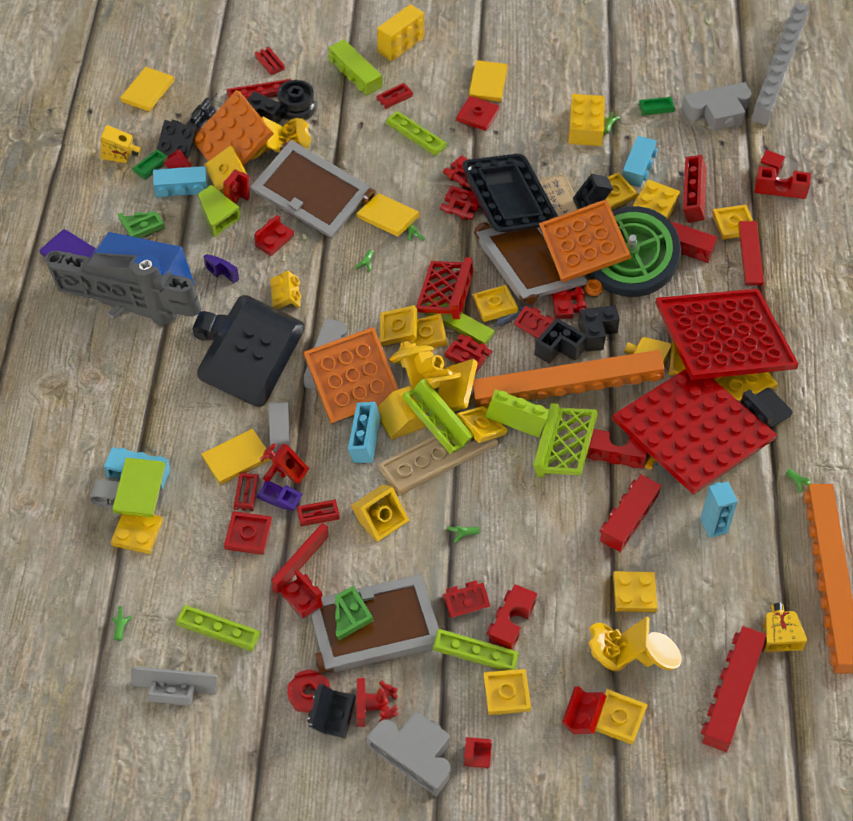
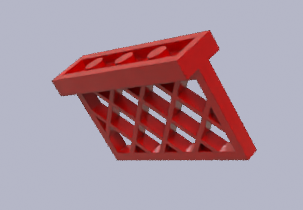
(459, 288)

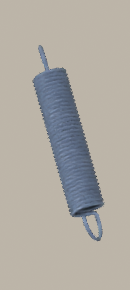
(505, 319)

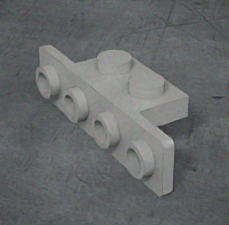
(173, 685)

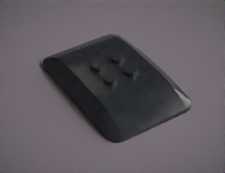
(508, 192)
(251, 350)

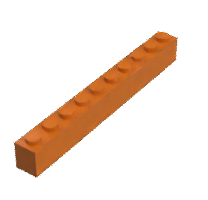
(572, 377)
(832, 574)

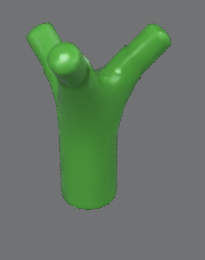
(609, 121)
(413, 231)
(366, 260)
(798, 479)
(463, 531)
(120, 623)

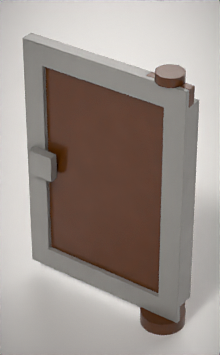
(311, 188)
(524, 262)
(400, 627)

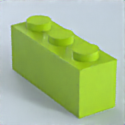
(517, 413)

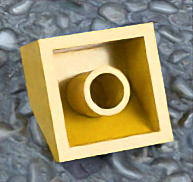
(397, 415)
(380, 512)

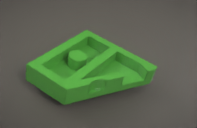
(141, 223)
(350, 613)

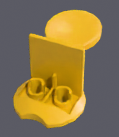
(292, 130)
(422, 364)
(618, 649)

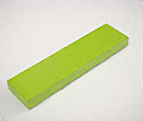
(416, 133)
(467, 326)
(218, 628)
(475, 650)

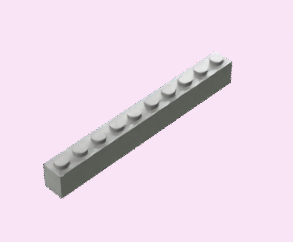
(780, 64)

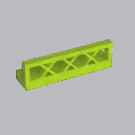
(440, 415)

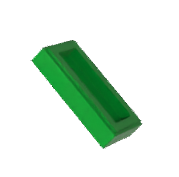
(656, 106)
(151, 162)

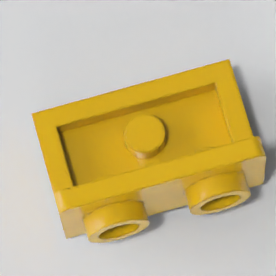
(285, 290)

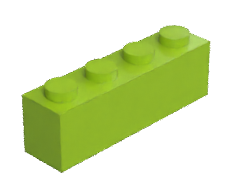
(355, 67)

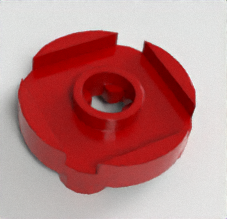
(298, 685)

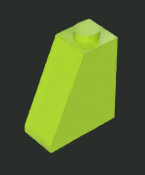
(218, 210)

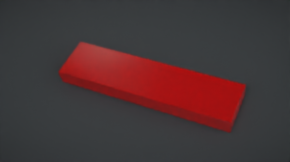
(266, 89)
(750, 253)
(300, 557)

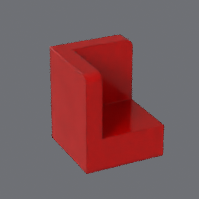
(177, 160)
(773, 160)
(477, 752)

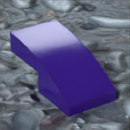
(220, 266)
(278, 496)

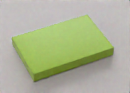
(139, 487)

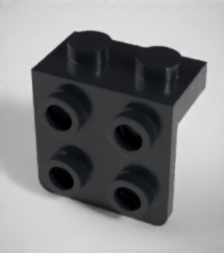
(177, 136)
(766, 406)
(331, 711)

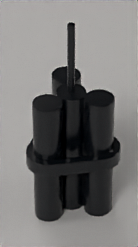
(203, 113)

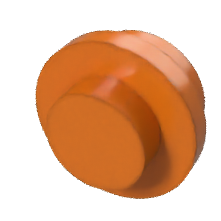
(593, 287)

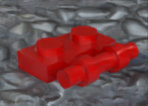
(457, 171)
(462, 198)
(563, 304)
(461, 352)

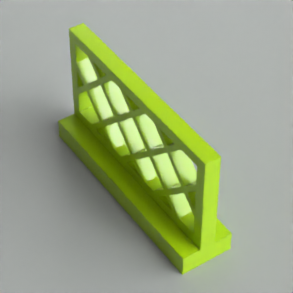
(549, 441)

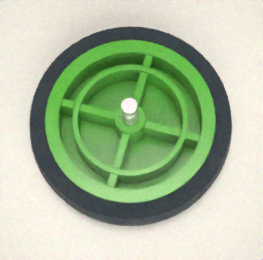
(653, 253)

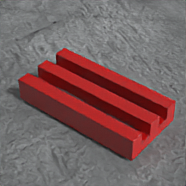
(272, 60)
(396, 97)
(245, 505)
(318, 515)

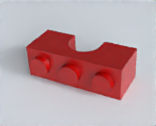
(793, 187)
(602, 449)
(517, 603)

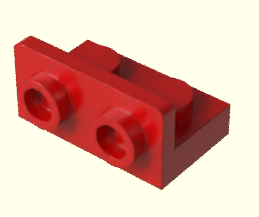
(237, 186)
(272, 236)
(532, 321)
(302, 595)
(466, 599)
(583, 711)

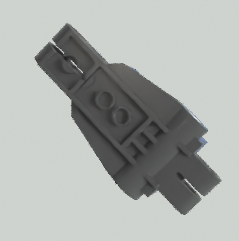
(130, 273)

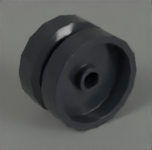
(296, 99)

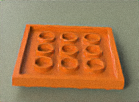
(233, 125)
(584, 241)
(350, 373)

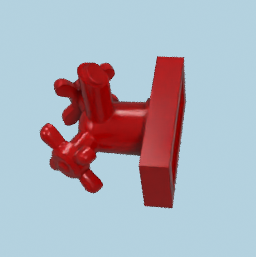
(285, 462)
(375, 702)

